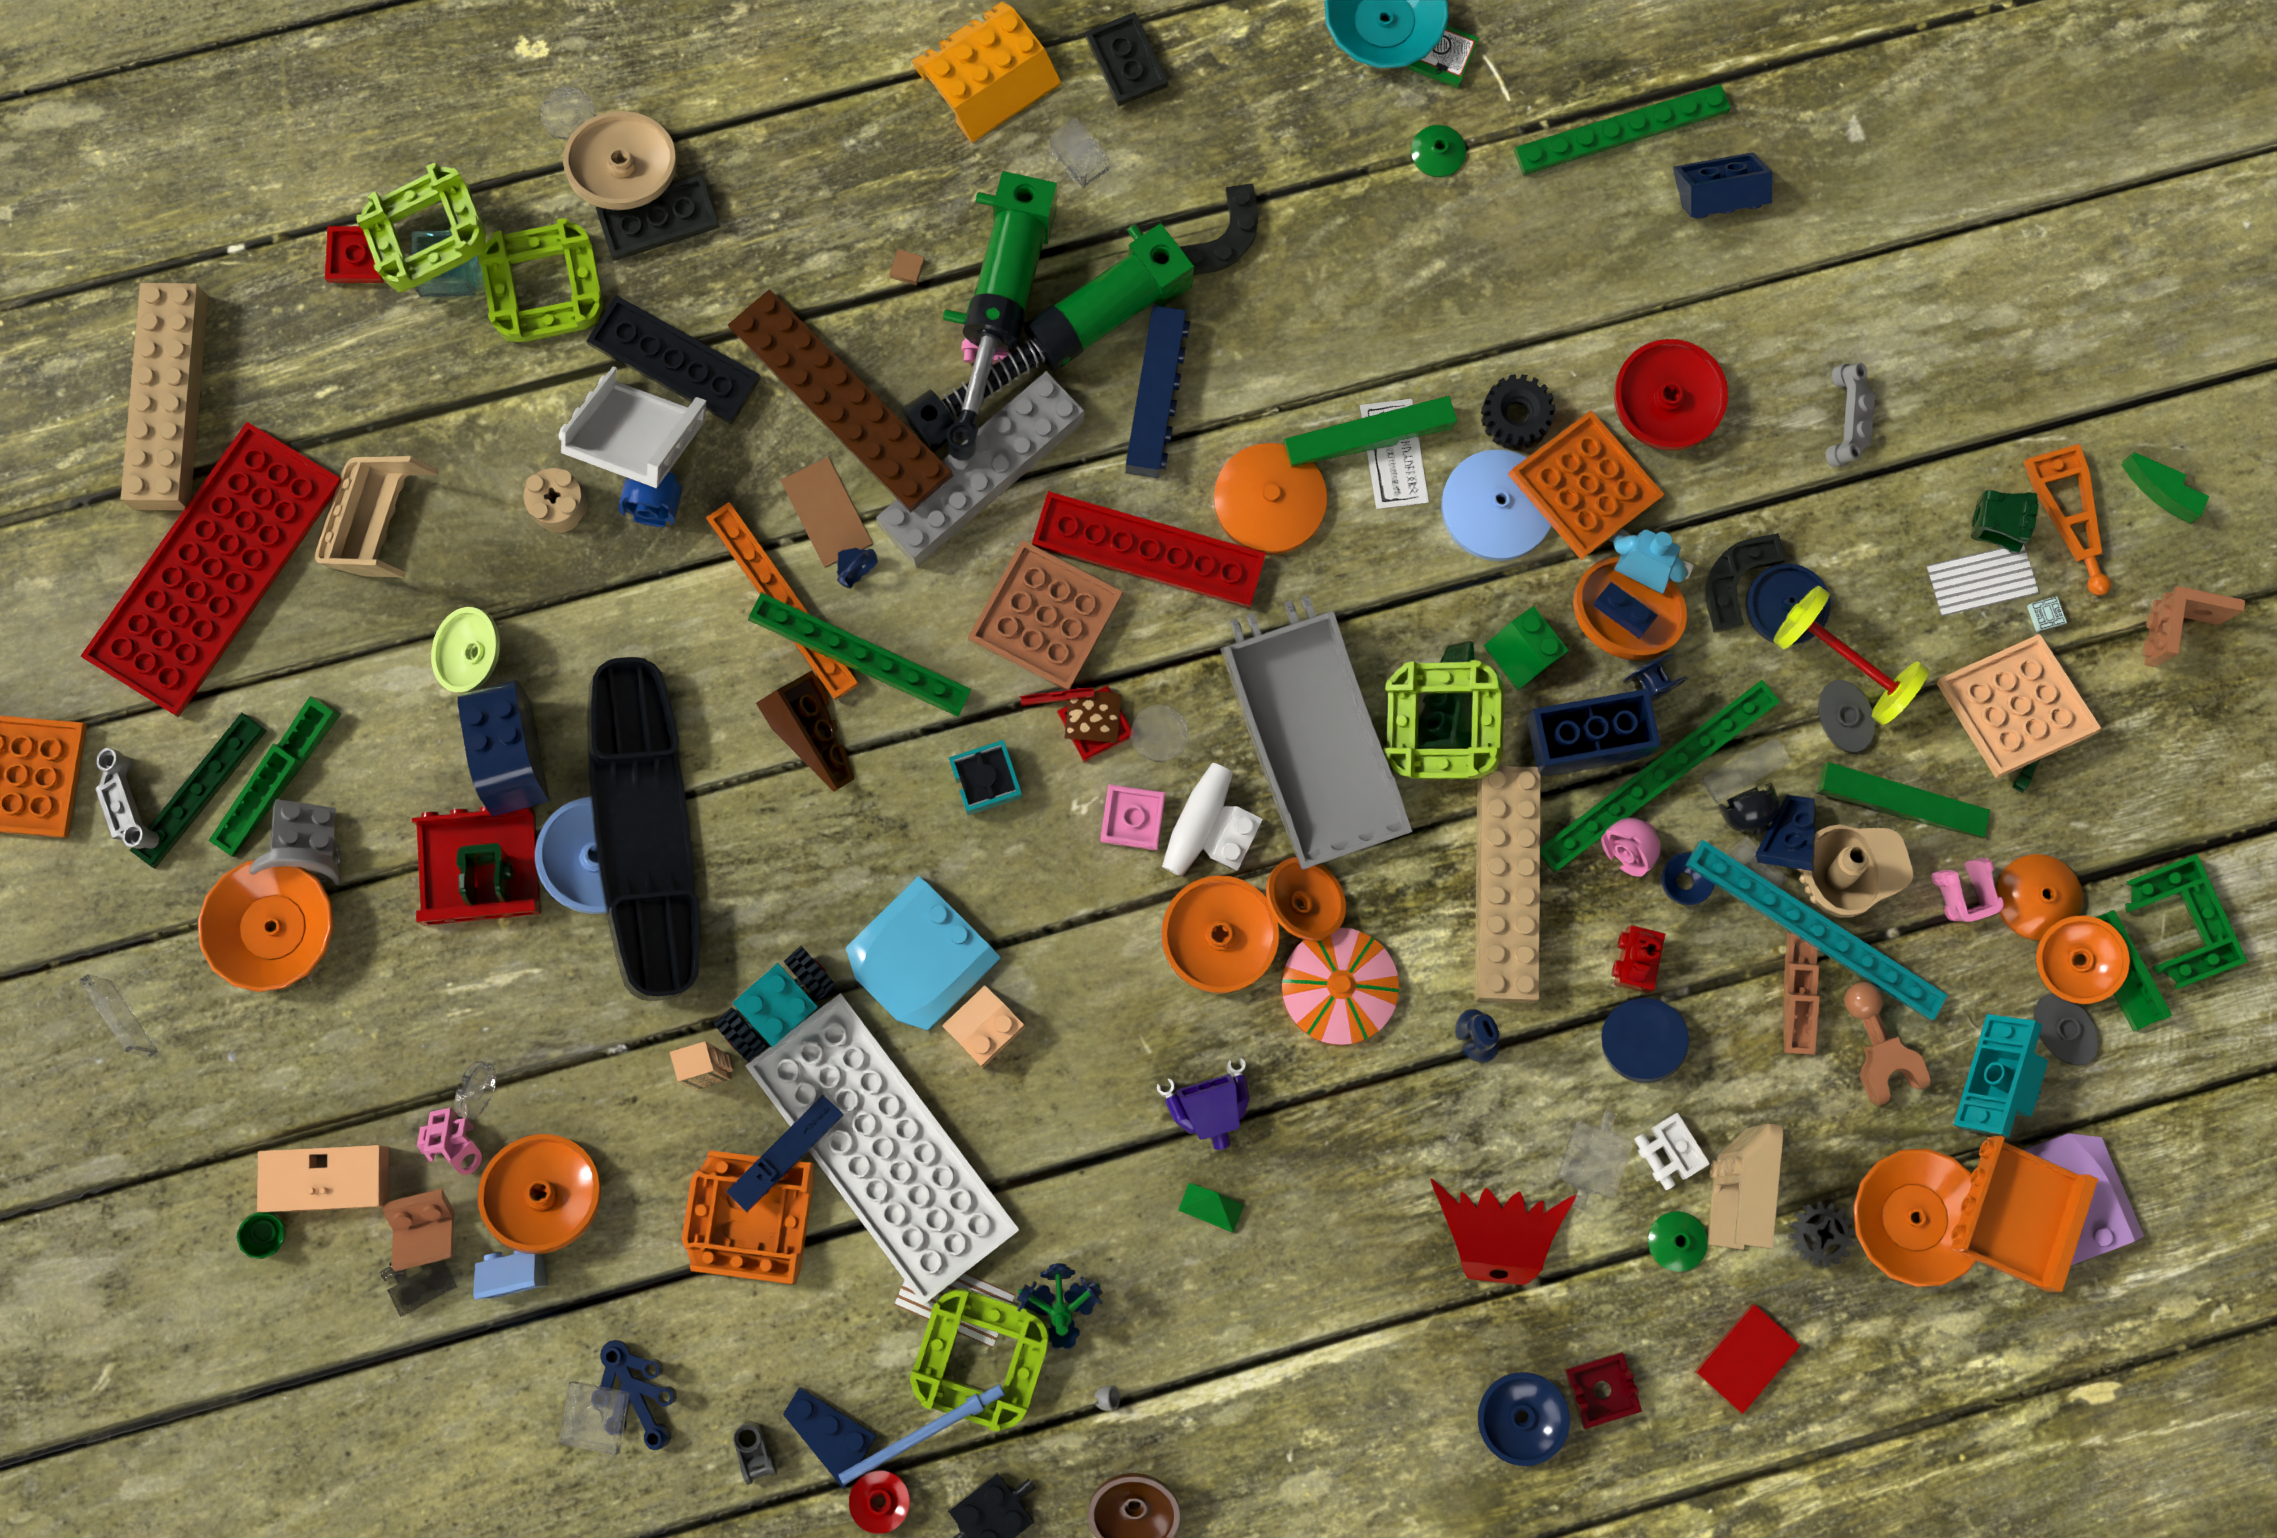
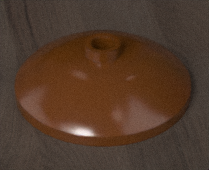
(1115, 1516)

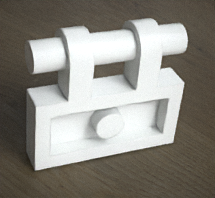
(1678, 1145)

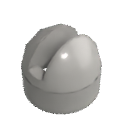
(1108, 1398)

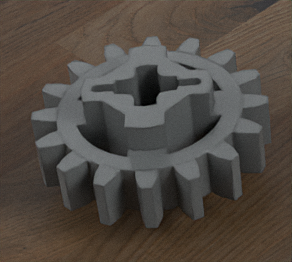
(1826, 1223)

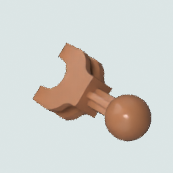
(1884, 1054)

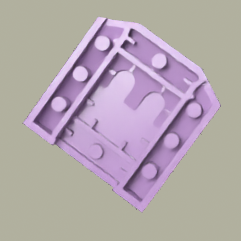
(2110, 1215)

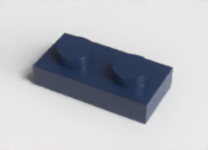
(1625, 610)

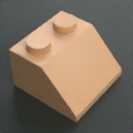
(984, 1026)

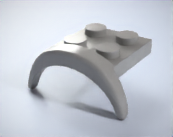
(301, 838)

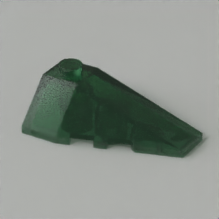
(1448, 716)

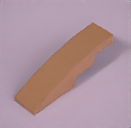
(1800, 996)

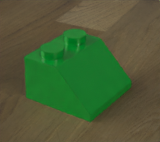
(1526, 648)

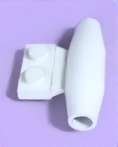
(1211, 826)

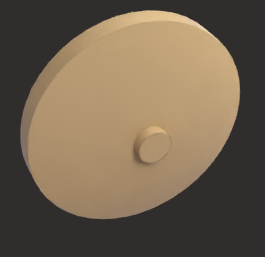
(619, 160)

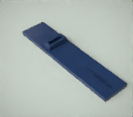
(785, 1153)

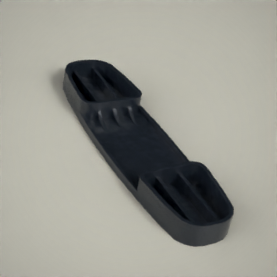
(642, 829)

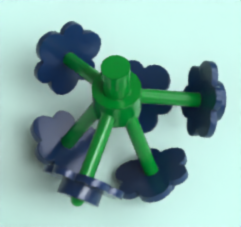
(1081, 1299)

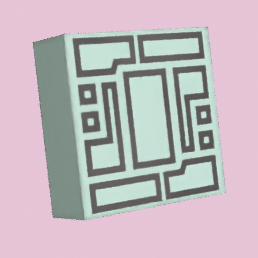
(2046, 614)

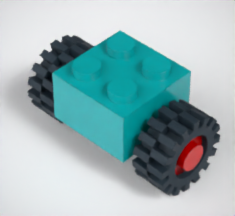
(774, 1004)

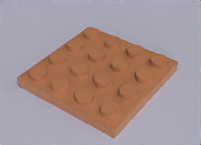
(1045, 615)

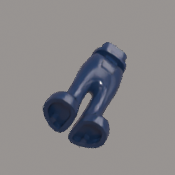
(1483, 1032)

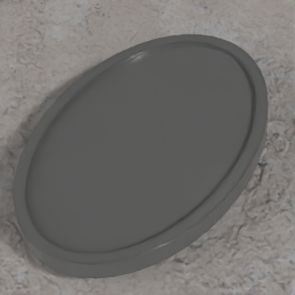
(1846, 716)
(2066, 1030)

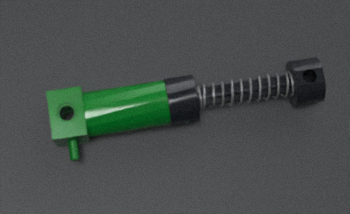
(1149, 274)

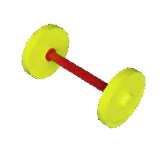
(1897, 692)

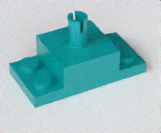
(2002, 1076)

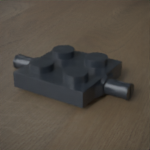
(993, 1510)

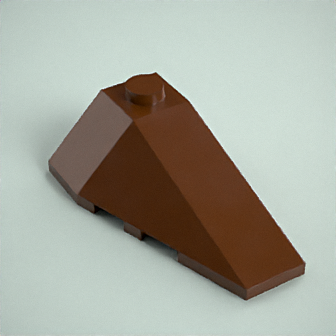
(803, 722)

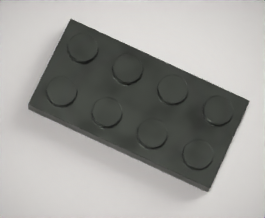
(673, 216)

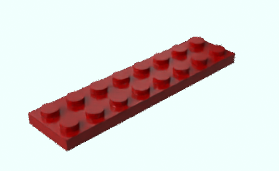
(1148, 549)

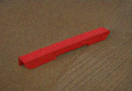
(1057, 696)

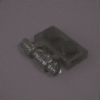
(419, 1289)

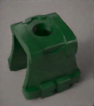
(2005, 519)

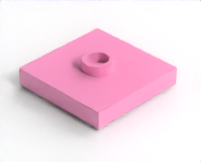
(1132, 817)

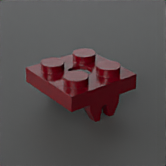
(1624, 1393)

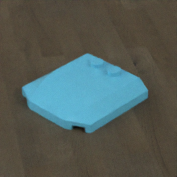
(919, 957)

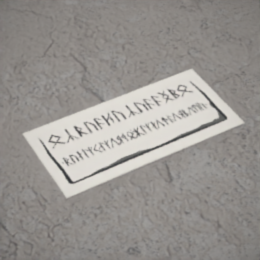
(1396, 469)

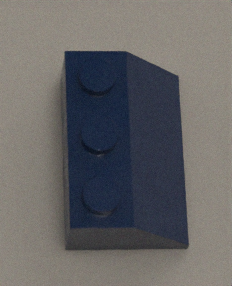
(1723, 185)

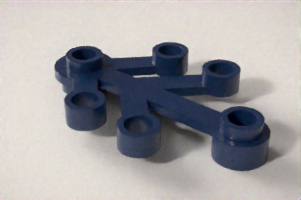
(637, 1387)

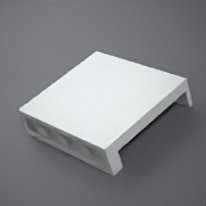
(630, 430)

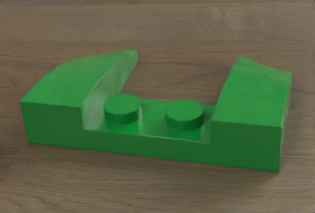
(2220, 943)

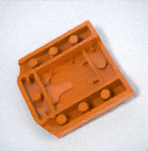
(757, 1243)

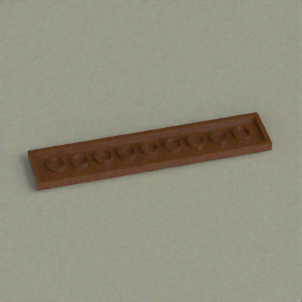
(840, 401)

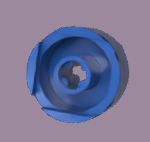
(650, 504)

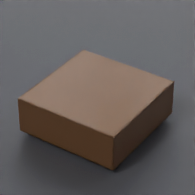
(907, 267)

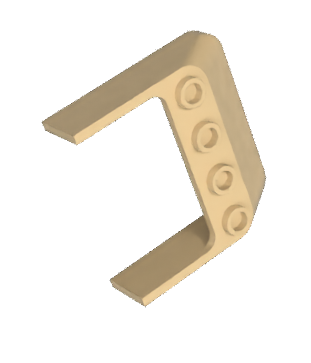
(362, 514)
(1746, 1189)

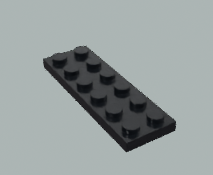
(673, 359)

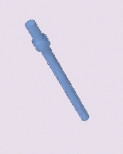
(973, 1405)

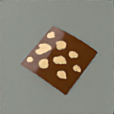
(1094, 718)

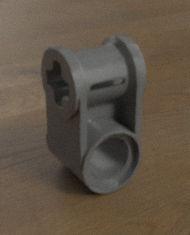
(755, 1454)

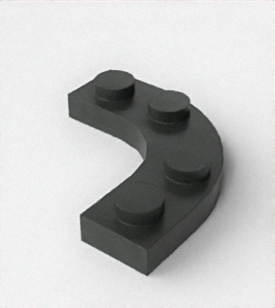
(1236, 240)
(1726, 573)

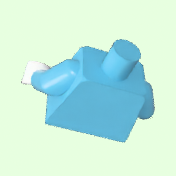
(1650, 559)

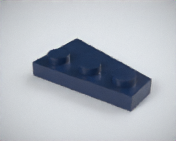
(1791, 835)
(828, 1432)

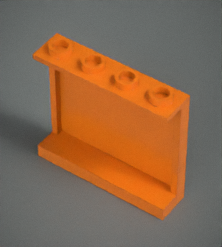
(2023, 1215)

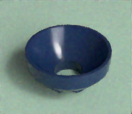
(1700, 889)

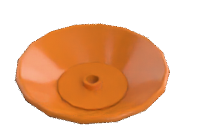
(237, 922)
(1883, 1208)

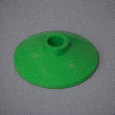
(1435, 161)
(1663, 1246)

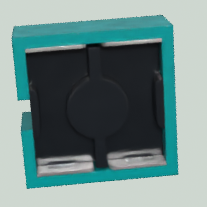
(985, 777)

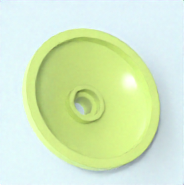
(465, 650)

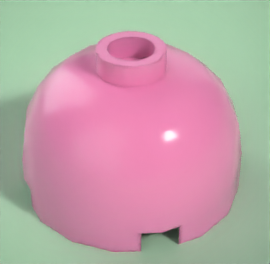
(1633, 844)

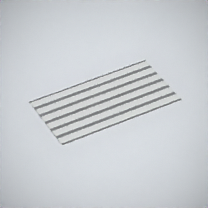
(1981, 580)

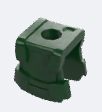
(478, 855)

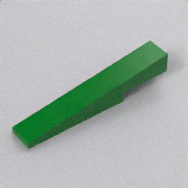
(1371, 432)
(274, 774)
(1902, 800)

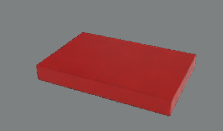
(1747, 1358)

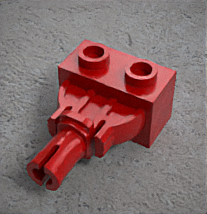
(1638, 959)

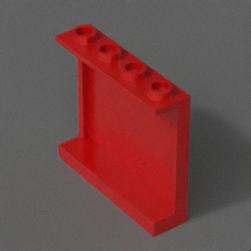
(438, 845)

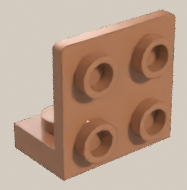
(420, 1229)

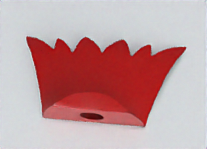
(1500, 1237)

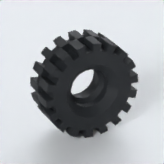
(1518, 392)

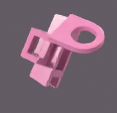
(453, 1142)

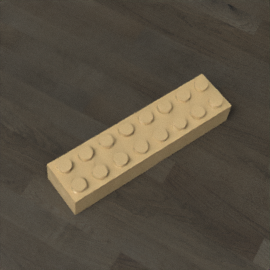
(164, 396)
(1508, 886)

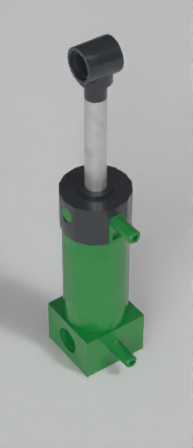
(995, 315)

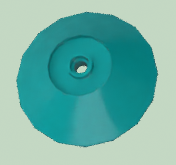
(1407, 37)

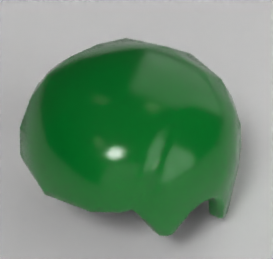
(261, 1235)

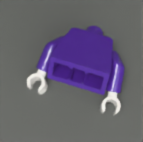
(1210, 1106)

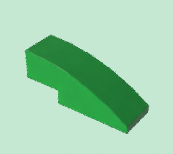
(2165, 487)

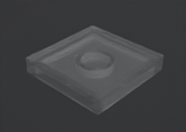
(594, 1417)

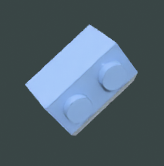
(508, 1274)

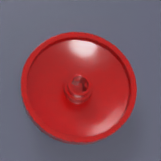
(1670, 394)

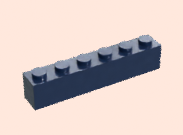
(1155, 392)

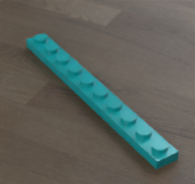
(1816, 930)

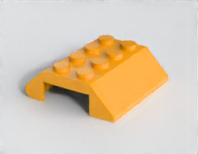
(989, 70)

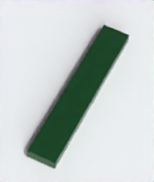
(201, 787)

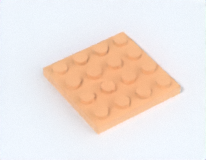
(2018, 706)

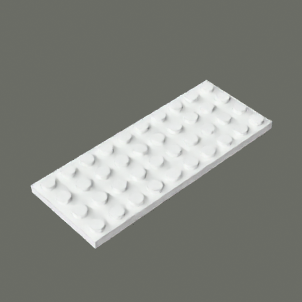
(885, 1150)

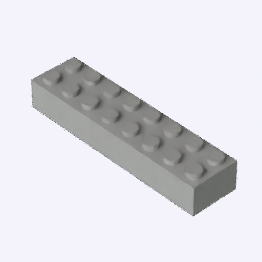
(1004, 452)

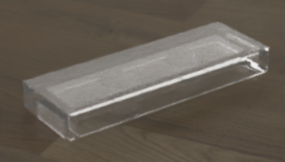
(1746, 770)

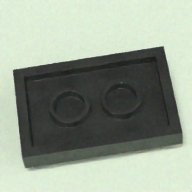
(1126, 59)

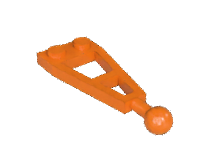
(2058, 466)

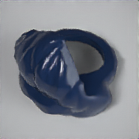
(854, 564)

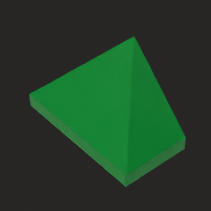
(1211, 1207)

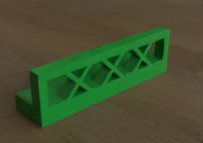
(2138, 995)

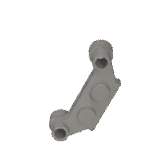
(1857, 415)
(119, 803)

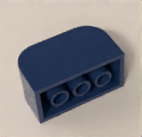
(1593, 733)
(502, 748)

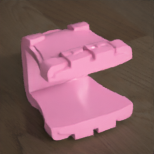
(1982, 880)

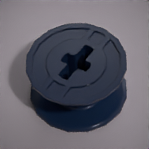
(1656, 678)

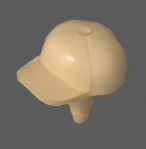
(1856, 869)

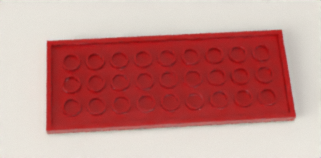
(212, 569)

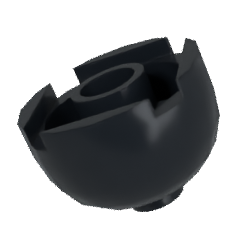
(1751, 810)

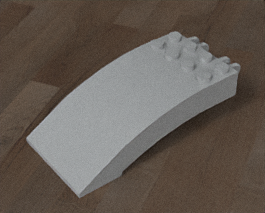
(1314, 736)

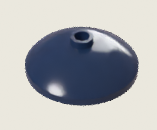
(1528, 1440)

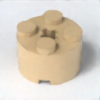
(570, 500)

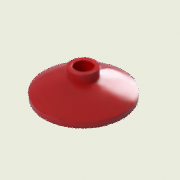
(869, 1515)

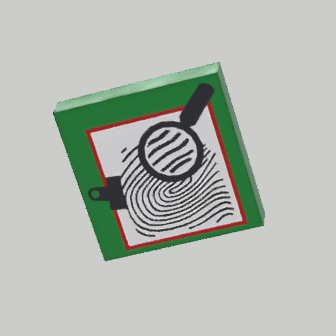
(1449, 58)

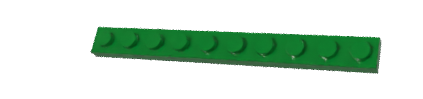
(1658, 775)

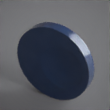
(1776, 593)
(1645, 1040)

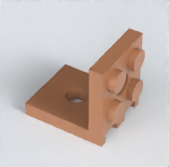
(2168, 614)

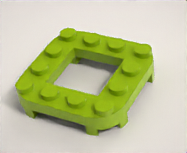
(382, 212)
(535, 244)
(1403, 720)
(995, 1315)

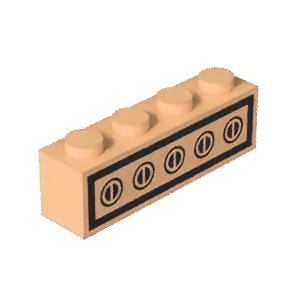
(701, 1065)

